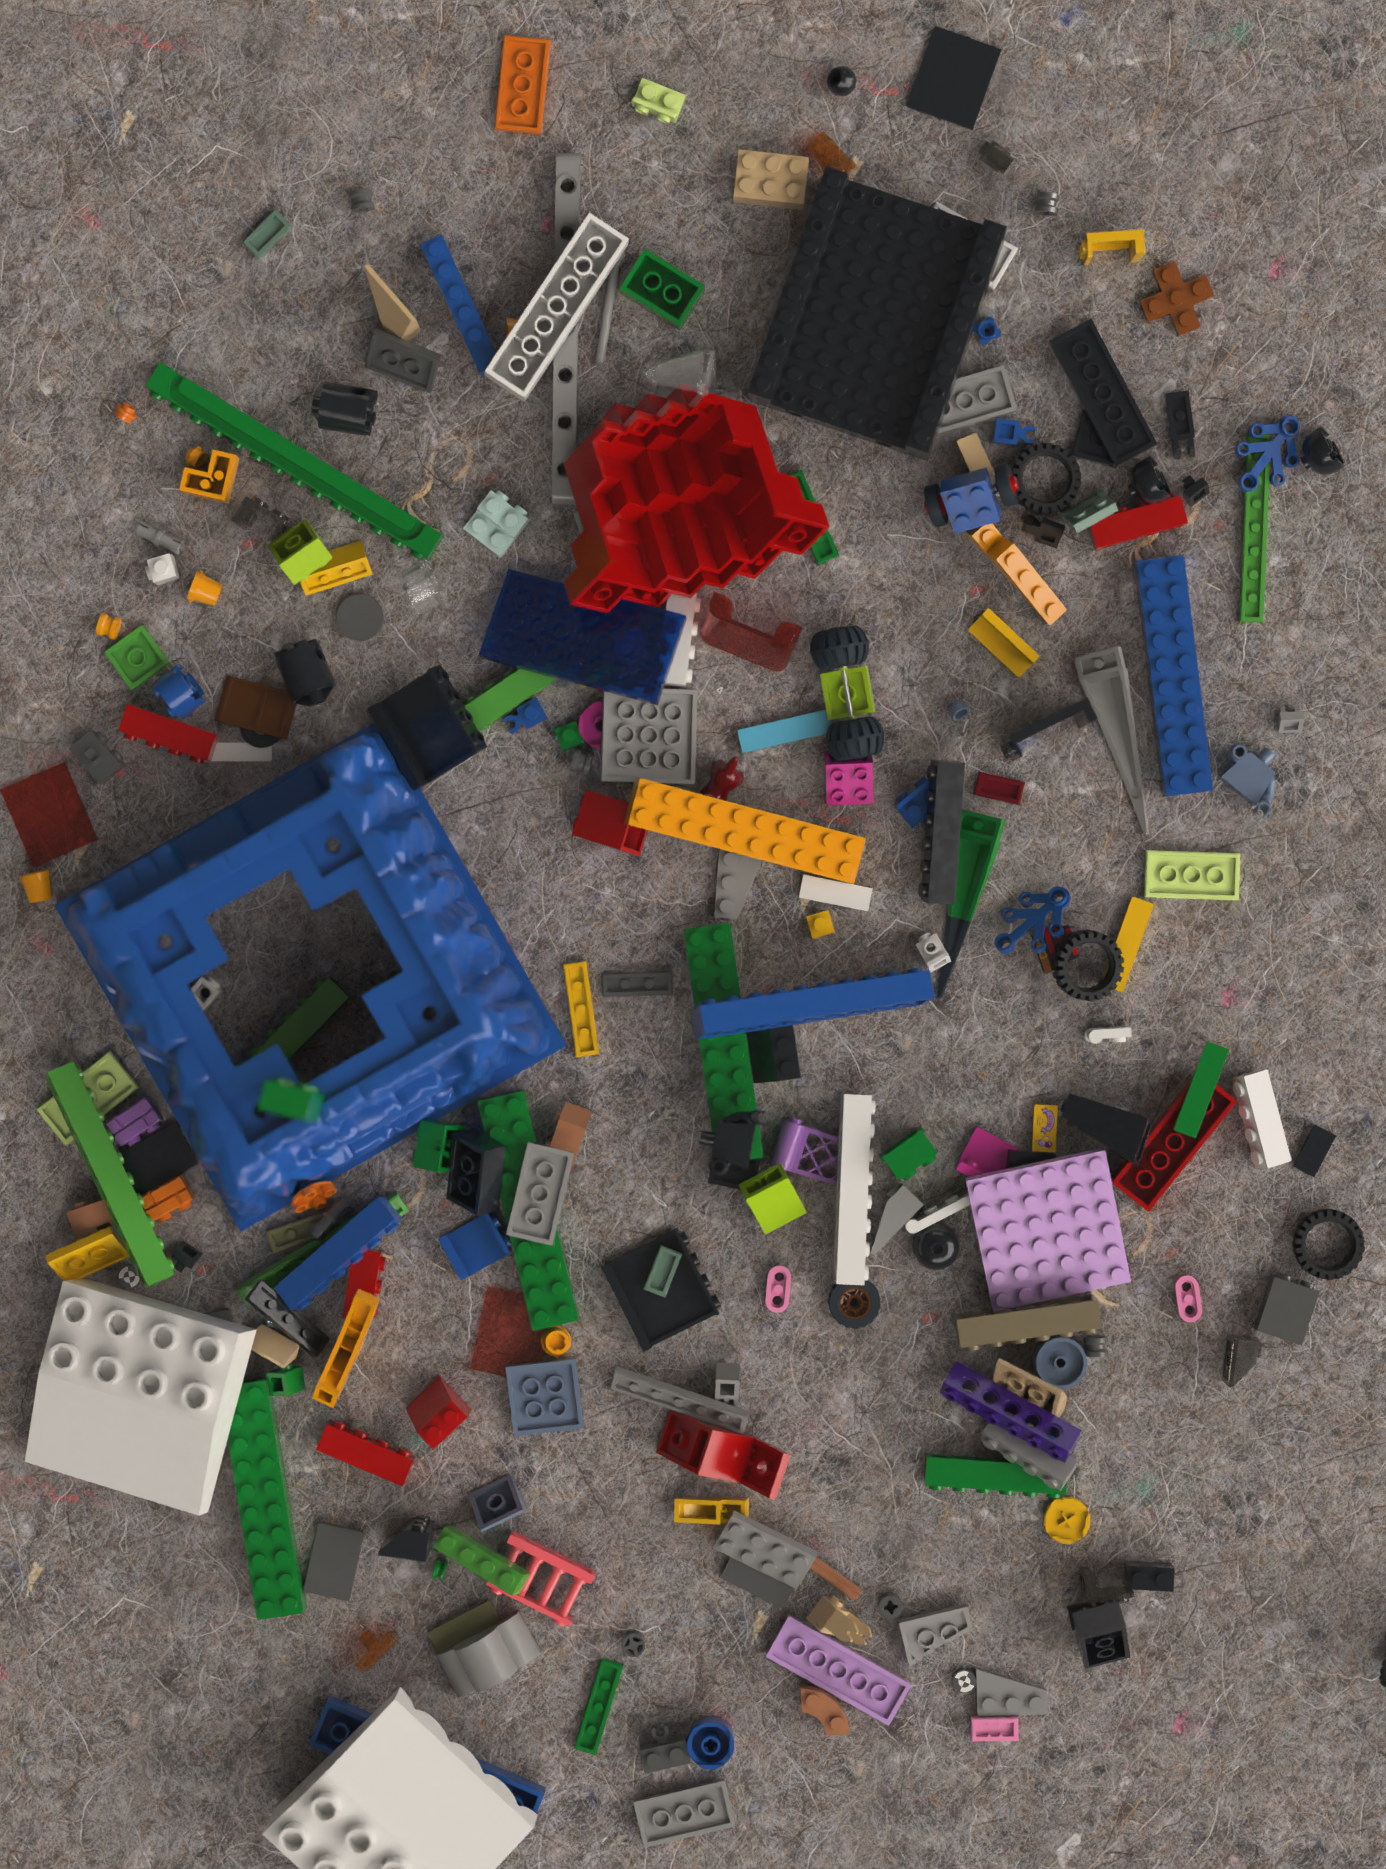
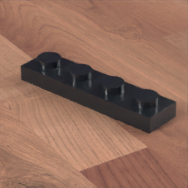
(288, 1321)

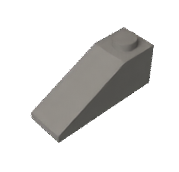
(896, 1212)
(727, 1383)

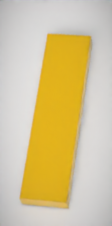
(1130, 936)
(581, 1009)

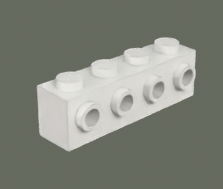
(1261, 1119)

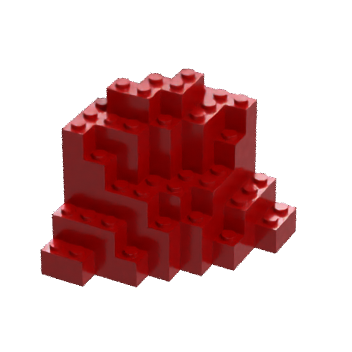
(680, 501)

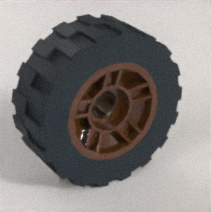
(856, 1316)

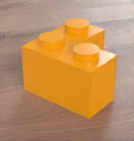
(215, 483)

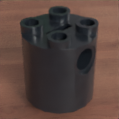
(345, 408)
(305, 673)

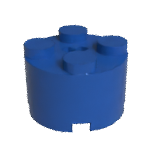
(179, 692)
(697, 1742)

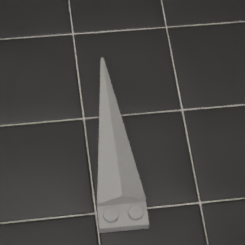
(1109, 693)

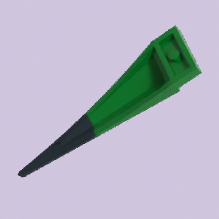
(977, 853)

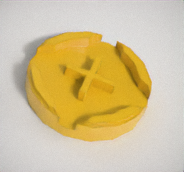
(1066, 1520)

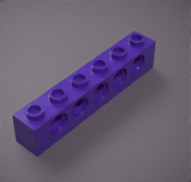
(1006, 1401)

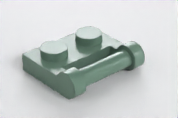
(1089, 512)

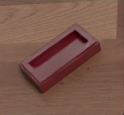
(999, 788)

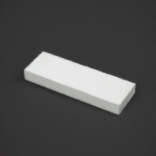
(835, 892)

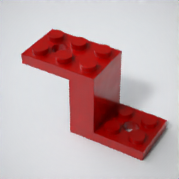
(723, 1454)

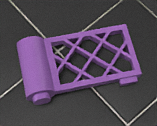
(790, 1149)

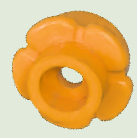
(195, 457)

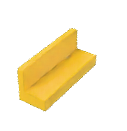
(347, 565)
(1003, 643)

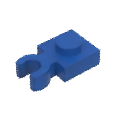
(1008, 432)
(529, 715)

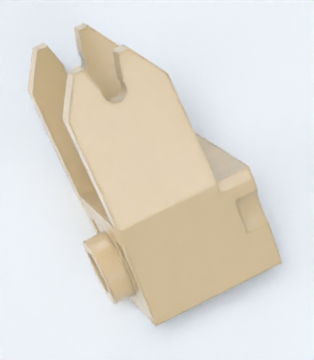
(834, 1619)

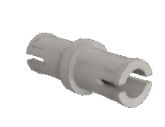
(159, 537)

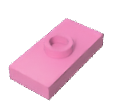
(994, 1728)

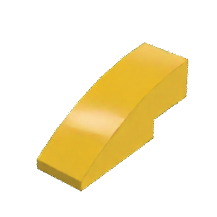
(708, 1509)

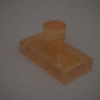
(829, 154)
(376, 1648)

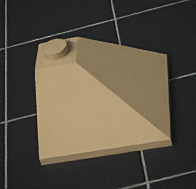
(393, 314)
(1030, 1387)

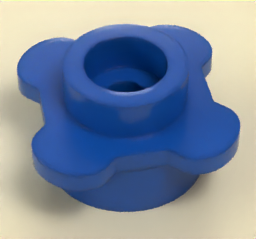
(993, 331)

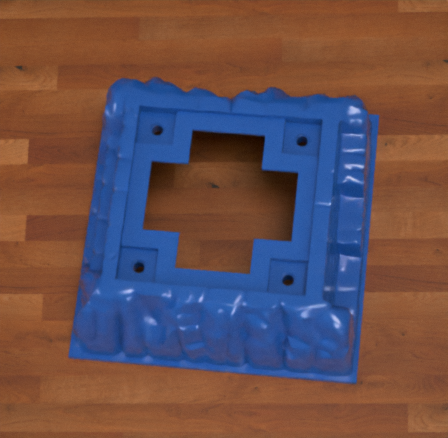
(428, 912)

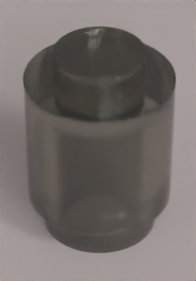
(995, 156)

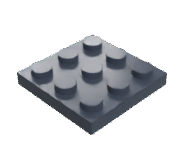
(544, 1396)

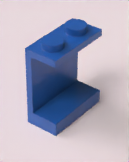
(476, 1245)

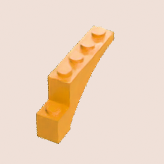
(1017, 570)
(346, 1348)

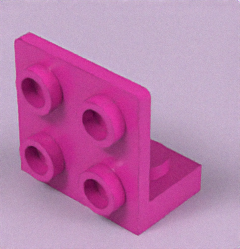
(848, 781)
(983, 1154)

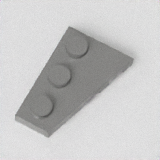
(733, 883)
(932, 1629)
(1006, 1696)

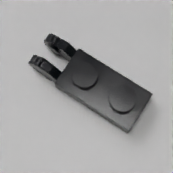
(1180, 422)

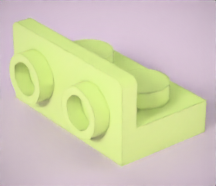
(658, 101)

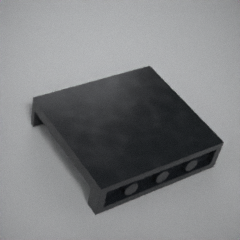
(1081, 711)
(427, 727)
(652, 1315)

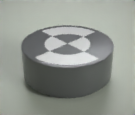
(128, 1277)
(964, 1680)

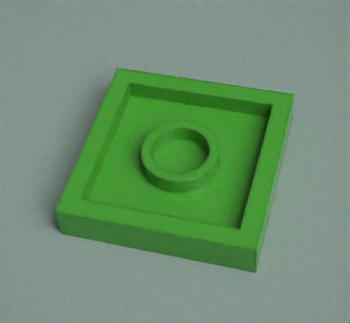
(137, 657)

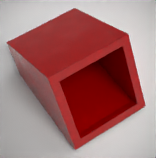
(603, 822)
(437, 1412)

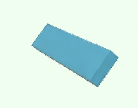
(784, 731)

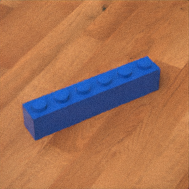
(459, 302)
(338, 1253)

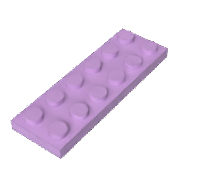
(838, 1669)

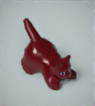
(723, 779)

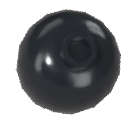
(1321, 453)
(1148, 482)
(936, 1246)

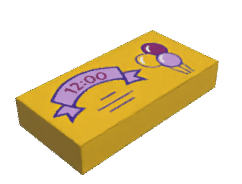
(1044, 1128)

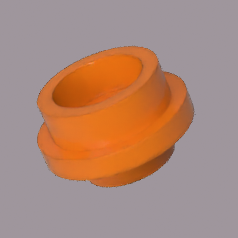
(125, 412)

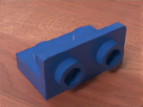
(913, 805)

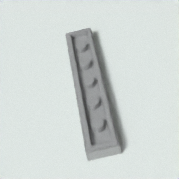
(679, 1400)

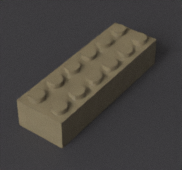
(1028, 1321)

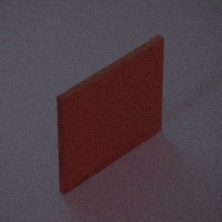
(49, 814)
(505, 1334)

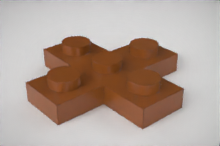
(1176, 298)

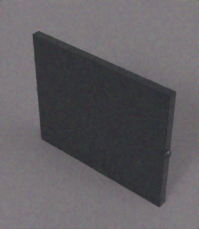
(953, 78)

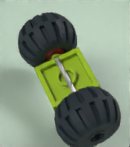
(847, 692)

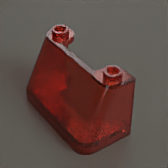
(745, 641)

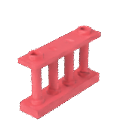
(560, 1563)

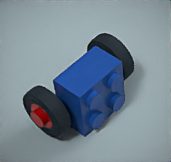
(971, 498)

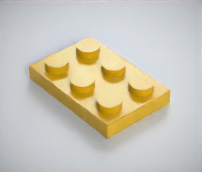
(87, 1255)

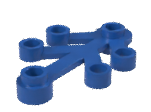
(1270, 450)
(1035, 918)

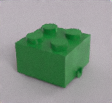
(435, 1145)
(909, 1154)

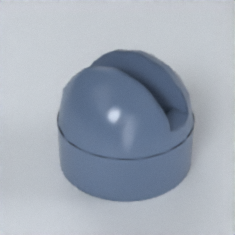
(958, 710)

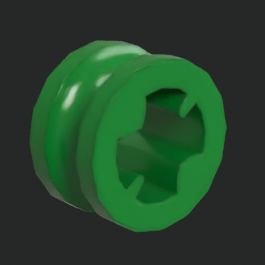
(439, 1569)

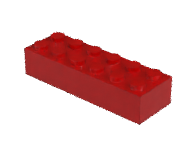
(1168, 1150)

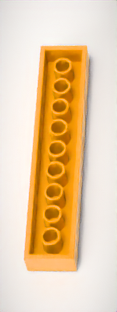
(744, 830)

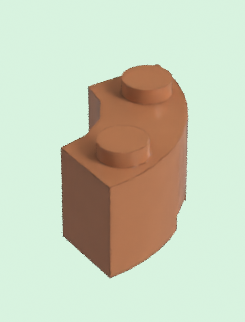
(570, 1128)
(89, 1218)
(825, 1708)

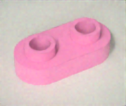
(778, 1288)
(1187, 1298)

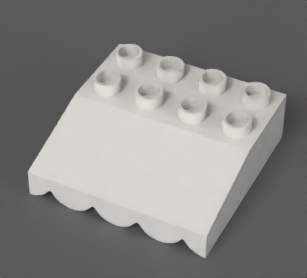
(137, 1394)
(399, 1802)

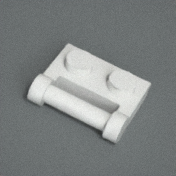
(1115, 1034)

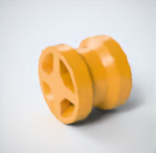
(108, 626)

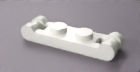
(936, 1214)

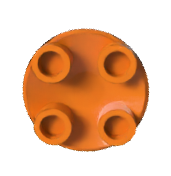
(313, 1196)

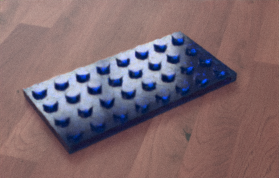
(611, 651)

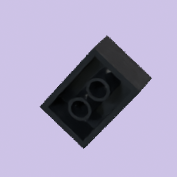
(476, 1172)
(1101, 1634)

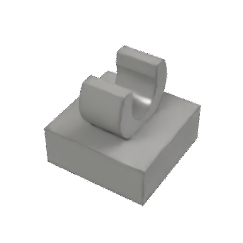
(1290, 721)

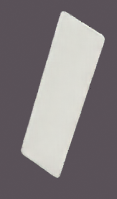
(241, 752)

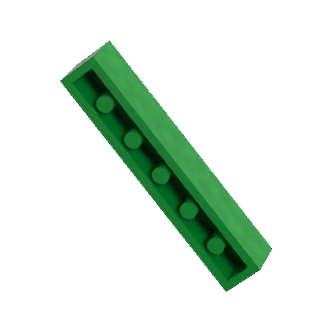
(983, 1475)

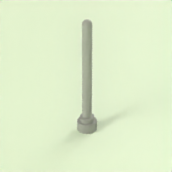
(607, 310)

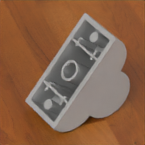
(489, 1655)

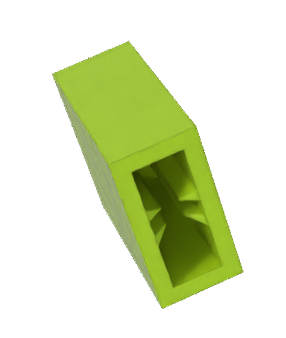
(772, 1198)

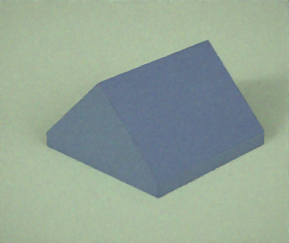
(497, 1502)

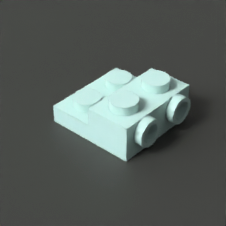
(497, 523)

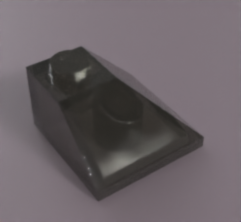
(1239, 1357)

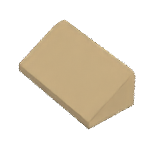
(973, 454)
(274, 1346)

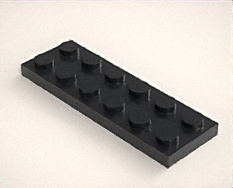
(1102, 392)

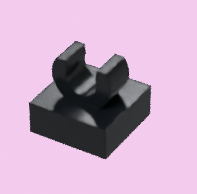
(1194, 490)
(186, 1256)

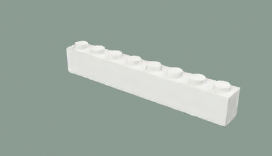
(852, 1189)

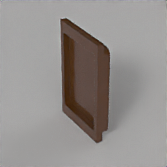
(255, 707)

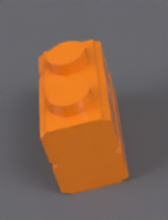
(167, 1198)

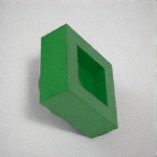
(569, 736)

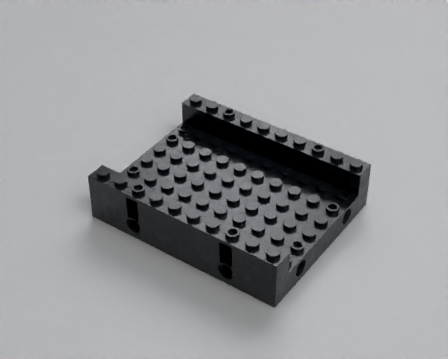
(876, 315)

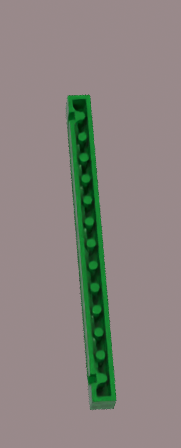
(294, 461)

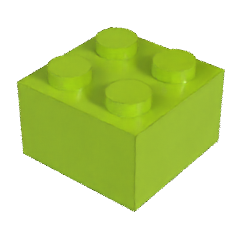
(300, 551)

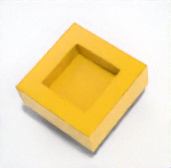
(820, 924)

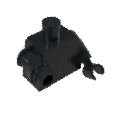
(732, 1141)

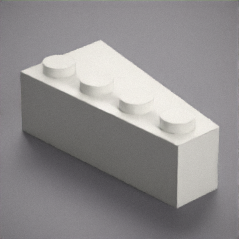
(679, 672)

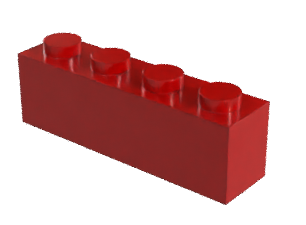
(1138, 522)
(168, 733)
(366, 1453)

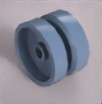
(1055, 1348)

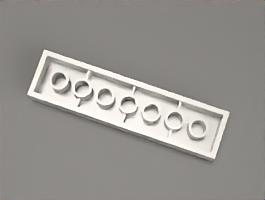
(556, 307)

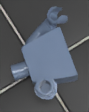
(1251, 776)

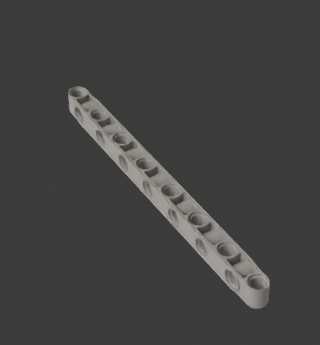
(566, 359)

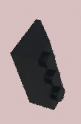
(773, 1054)
(410, 1540)

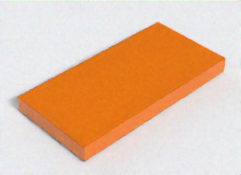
(522, 84)

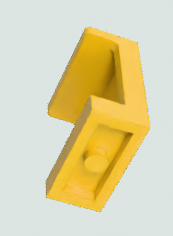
(1113, 240)

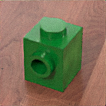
(285, 1380)

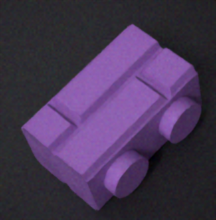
(135, 1121)

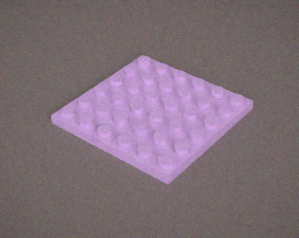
(1048, 1229)

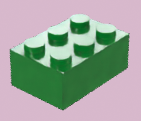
(662, 289)
(284, 1098)

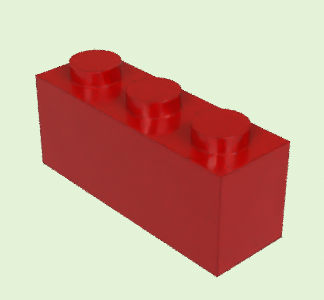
(365, 1277)

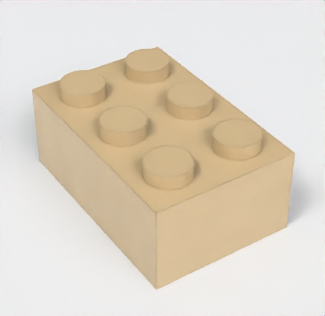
(770, 179)

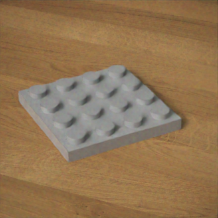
(649, 738)

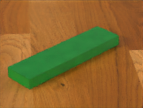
(824, 547)
(1200, 1089)
(598, 1706)

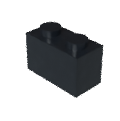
(1148, 1576)

